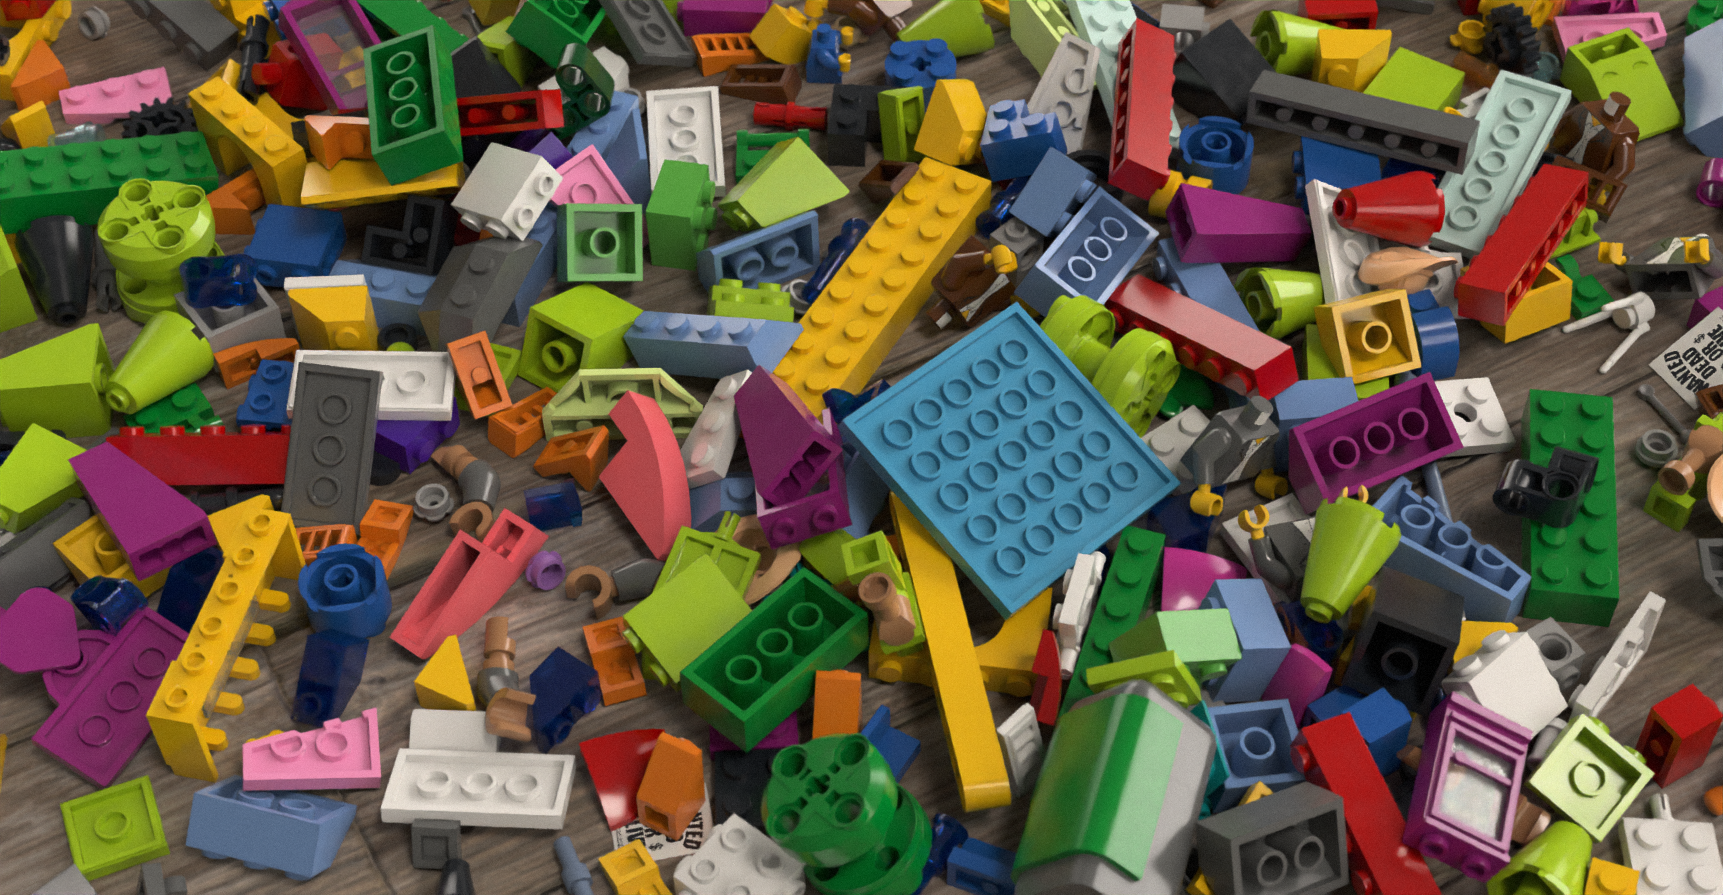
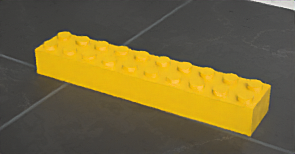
(883, 283)

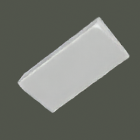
(451, 731)

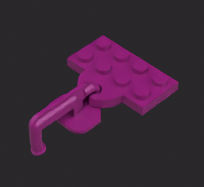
(98, 699)

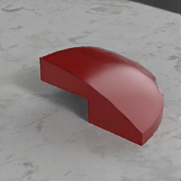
(1048, 685)
(617, 770)

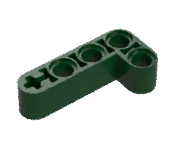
(578, 88)

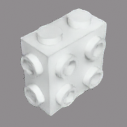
(506, 192)
(1509, 680)
(739, 862)

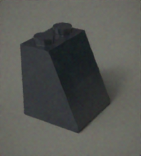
(480, 74)
(1218, 74)
(1405, 639)

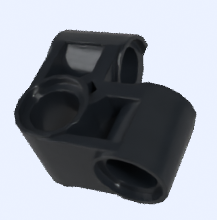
(1549, 493)

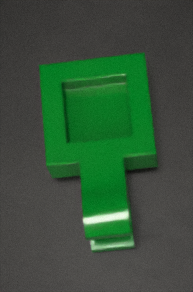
(1587, 292)

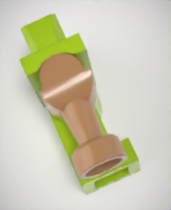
(1685, 479)
(886, 592)

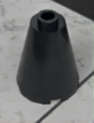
(59, 265)

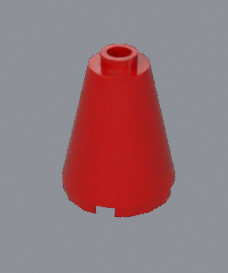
(1394, 208)

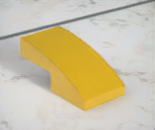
(633, 871)

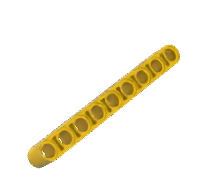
(953, 666)

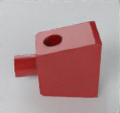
(287, 79)

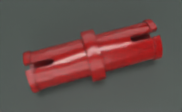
(790, 116)

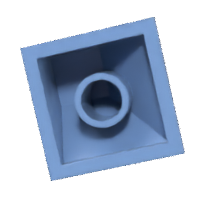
(629, 160)
(731, 494)

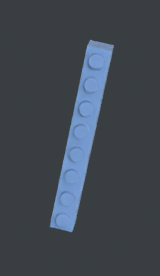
(603, 136)

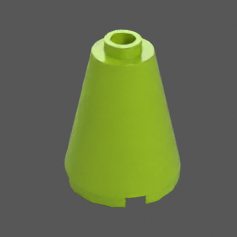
(956, 23)
(1287, 41)
(1280, 298)
(158, 363)
(1344, 556)
(1547, 865)

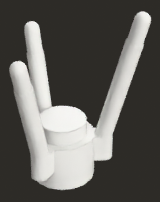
(1627, 313)

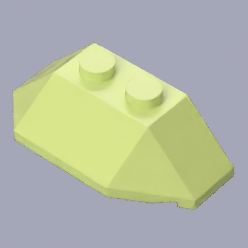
(1039, 28)
(594, 393)

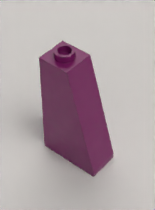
(1234, 227)
(782, 438)
(140, 512)

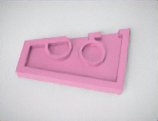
(1578, 29)
(114, 97)
(591, 182)
(325, 758)

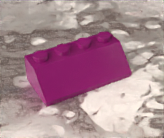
(1370, 442)

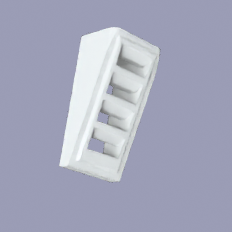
(1021, 749)

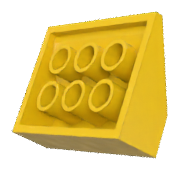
(363, 182)

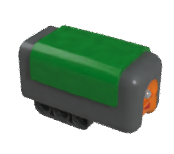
(1117, 798)

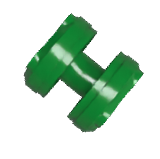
(846, 817)

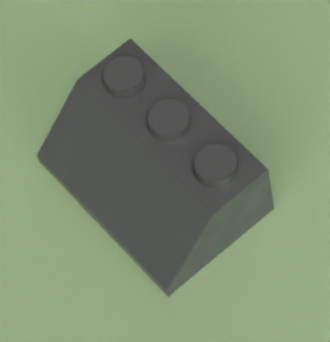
(1276, 844)

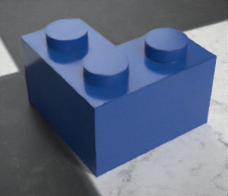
(1018, 140)
(1379, 718)

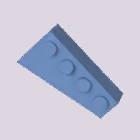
(1450, 558)

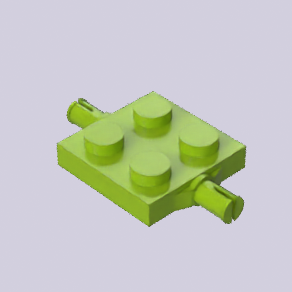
(733, 560)

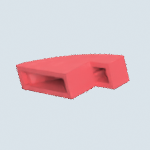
(649, 474)
(467, 583)

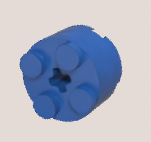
(919, 65)
(1216, 152)
(346, 591)

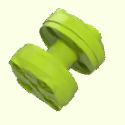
(149, 236)
(1130, 375)

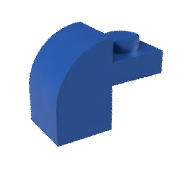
(1435, 336)

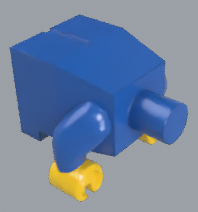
(824, 59)

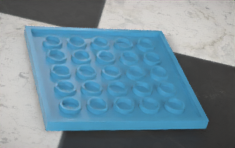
(1009, 458)

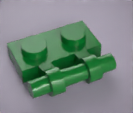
(183, 408)

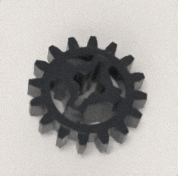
(1512, 40)
(160, 119)

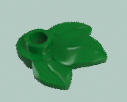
(1188, 391)

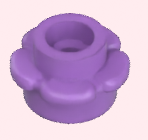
(545, 570)

